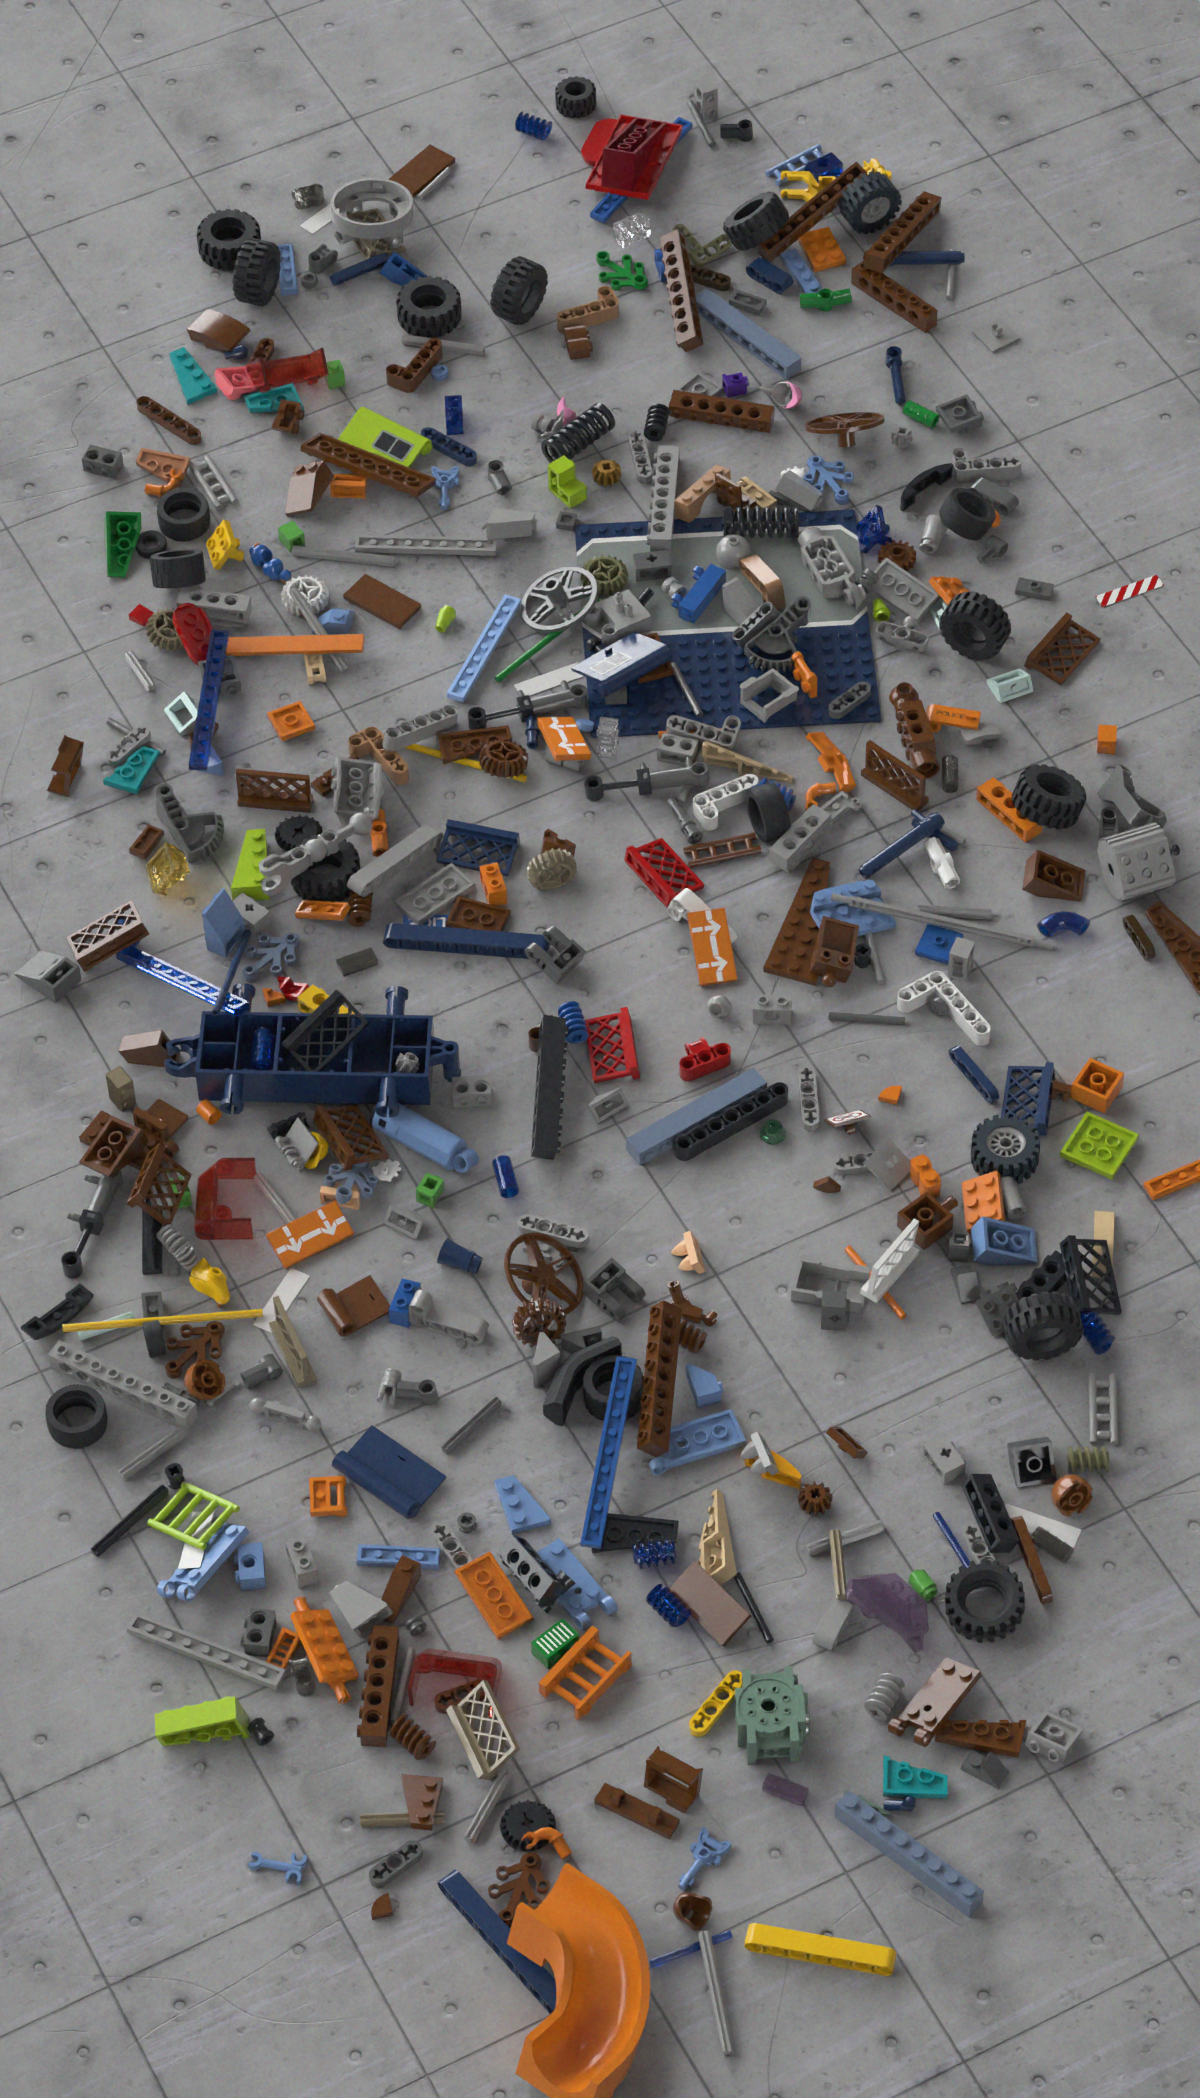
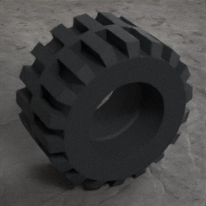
(575, 97)

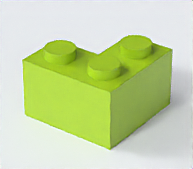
(564, 483)

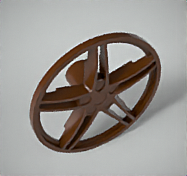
(846, 427)
(543, 1275)

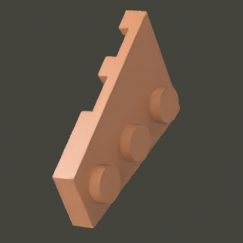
(161, 463)

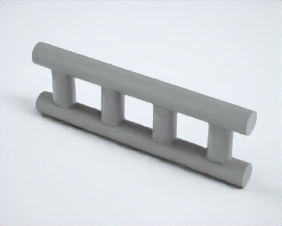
(209, 490)
(1112, 1401)

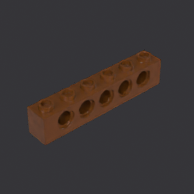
(895, 297)
(721, 411)
(377, 1734)

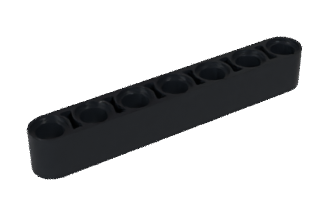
(731, 1121)

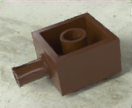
(932, 1216)

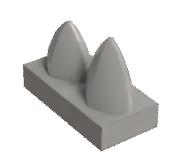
(760, 1448)

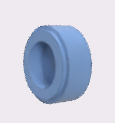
(439, 372)
(585, 725)

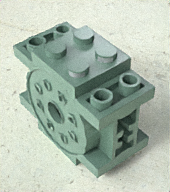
(780, 1706)

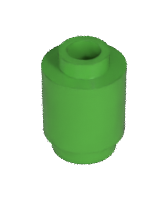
(923, 1584)

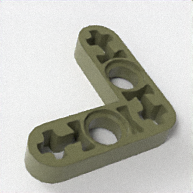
(699, 251)

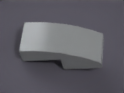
(985, 731)

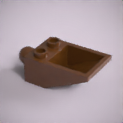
(834, 951)

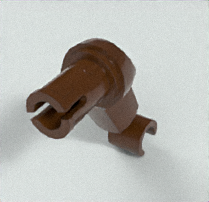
(689, 1311)

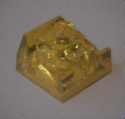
(166, 868)

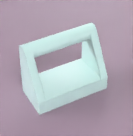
(1010, 685)
(181, 702)

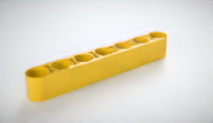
(820, 1949)

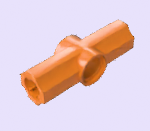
(379, 834)

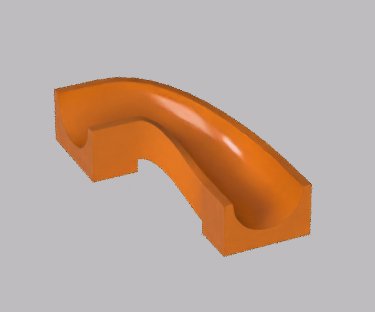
(599, 1988)

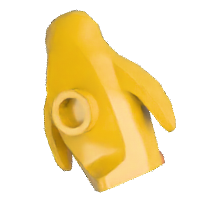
(210, 1282)

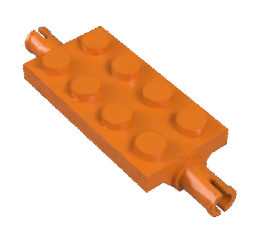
(324, 1647)

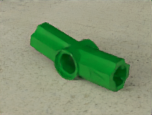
(825, 299)

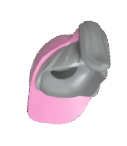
(784, 394)
(564, 416)

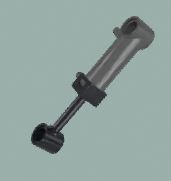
(570, 697)
(693, 774)
(91, 1219)

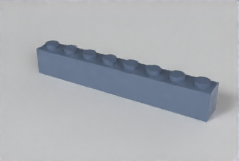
(748, 334)
(663, 1134)
(909, 1854)

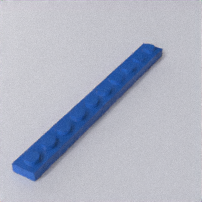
(612, 202)
(608, 1453)

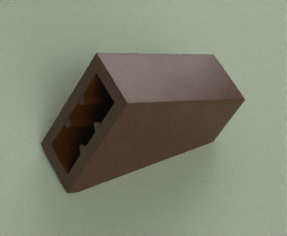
(146, 1049)

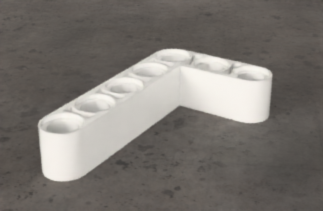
(959, 1008)

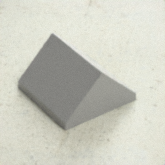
(545, 1361)

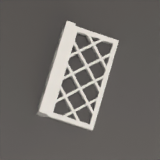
(892, 1264)

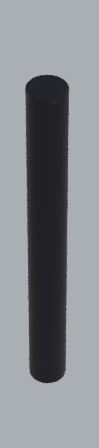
(753, 1608)

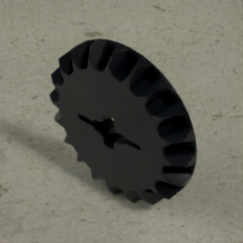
(286, 831)
(513, 1823)

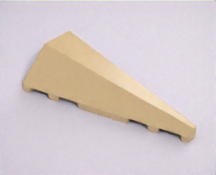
(723, 757)
(716, 1543)

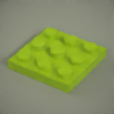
(1099, 1145)

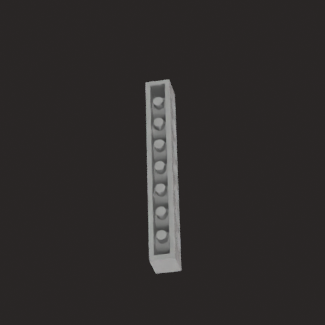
(664, 495)
(123, 1385)

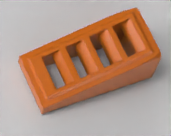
(284, 1633)

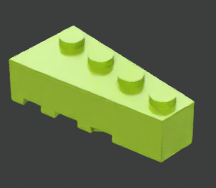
(202, 1722)

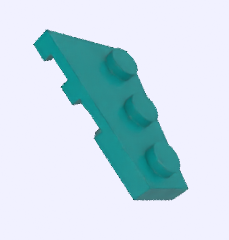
(271, 400)
(134, 772)
(905, 1780)

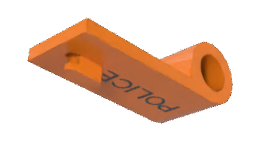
(951, 716)

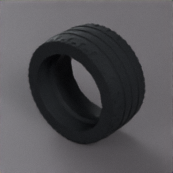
(178, 500)
(967, 514)
(767, 811)
(76, 1436)

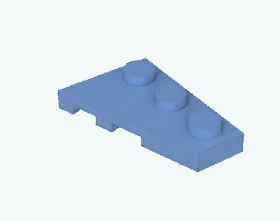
(519, 1506)

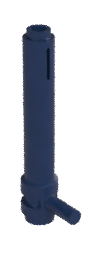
(929, 258)
(924, 828)

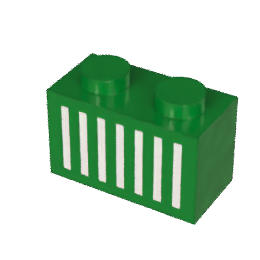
(554, 1643)

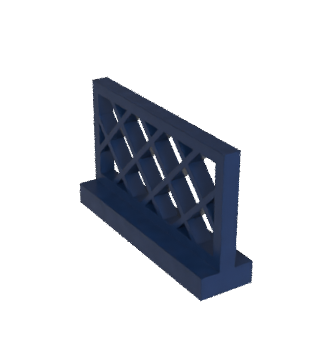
(468, 831)
(1044, 1094)

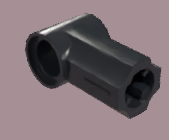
(742, 130)

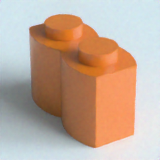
(924, 1176)

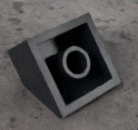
(1032, 1461)

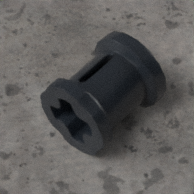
(862, 957)
(174, 1475)
(268, 1734)

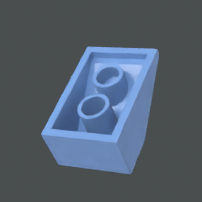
(1003, 1243)

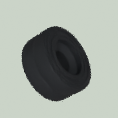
(154, 1338)

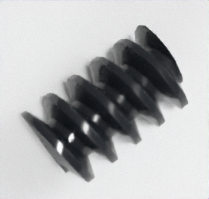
(656, 422)

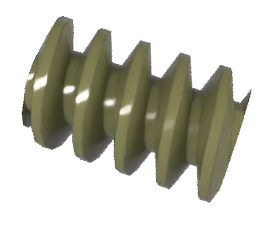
(1087, 1459)

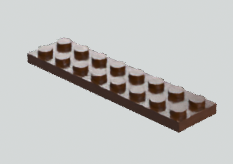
(368, 464)

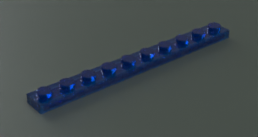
(209, 700)
(181, 979)

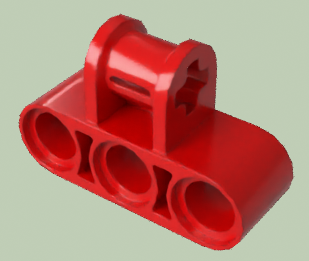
(703, 1059)

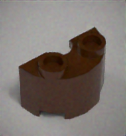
(288, 417)
(551, 841)

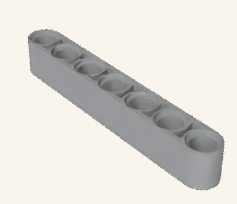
(395, 860)

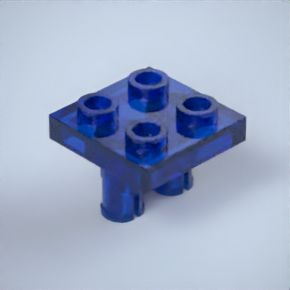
(872, 530)

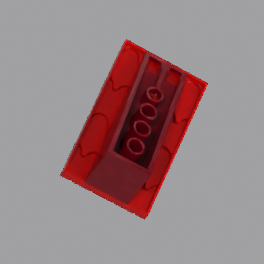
(634, 157)

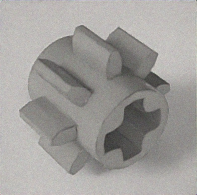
(901, 436)
(407, 1063)

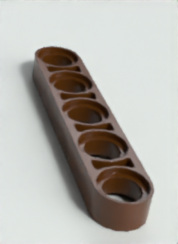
(167, 414)
(1032, 1561)

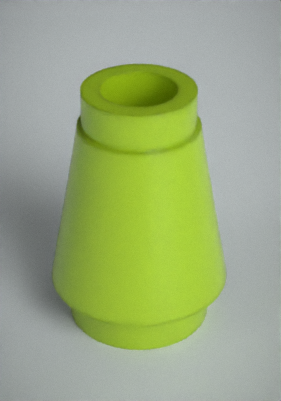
(880, 611)
(445, 618)

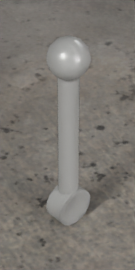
(235, 1383)

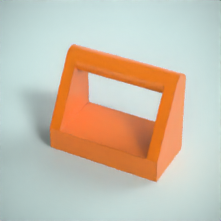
(348, 486)

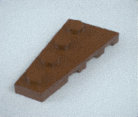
(467, 743)
(993, 1737)

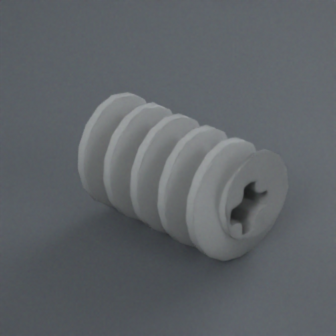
(884, 1695)

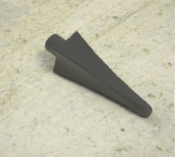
(785, 501)

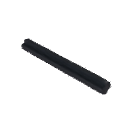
(129, 1520)

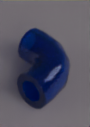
(1063, 921)

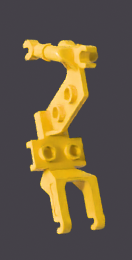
(814, 187)

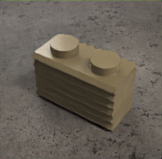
(120, 1088)

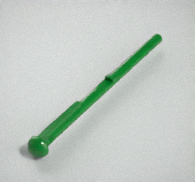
(531, 652)

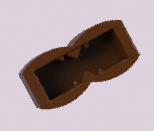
(577, 342)

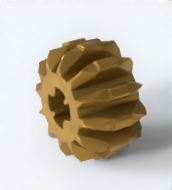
(606, 472)

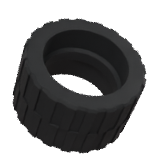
(177, 568)
(601, 1372)

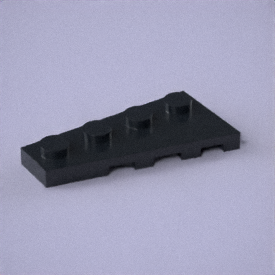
(625, 1530)

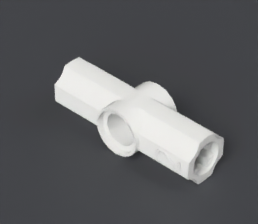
(941, 863)

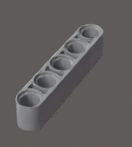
(420, 728)

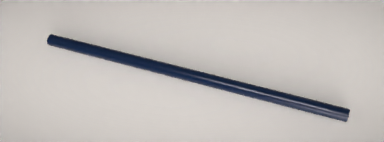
(231, 972)

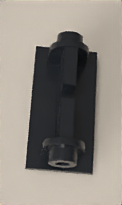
(282, 1127)

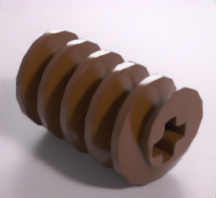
(360, 909)
(691, 1339)
(411, 1739)

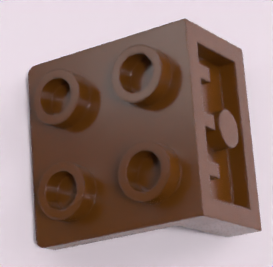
(731, 494)
(160, 1119)

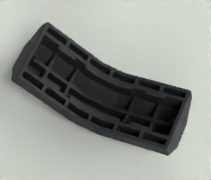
(570, 1375)

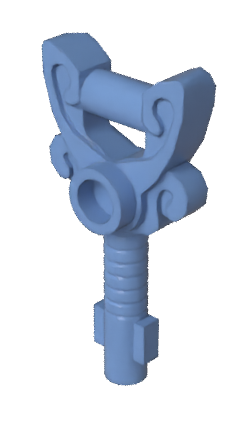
(445, 480)
(703, 1856)

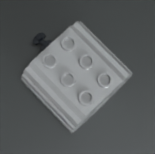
(1137, 861)

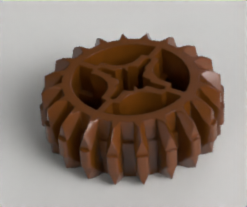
(503, 759)
(544, 1313)

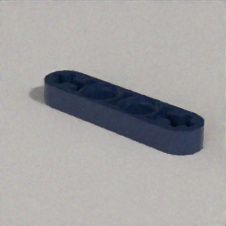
(359, 269)
(465, 456)
(973, 1074)

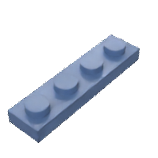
(800, 271)

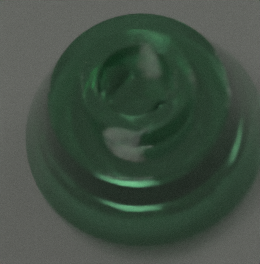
(772, 1132)

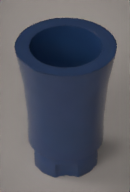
(459, 1257)

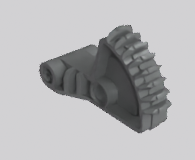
(793, 617)
(1120, 791)
(192, 825)

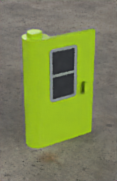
(384, 437)

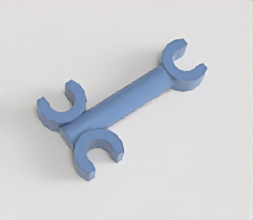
(293, 1869)

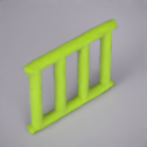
(201, 1494)

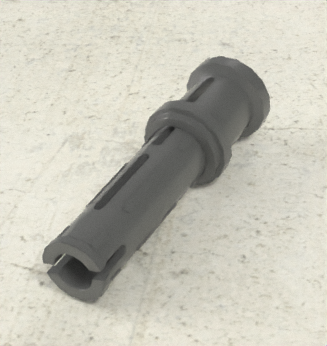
(687, 825)

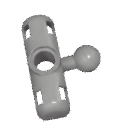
(903, 636)

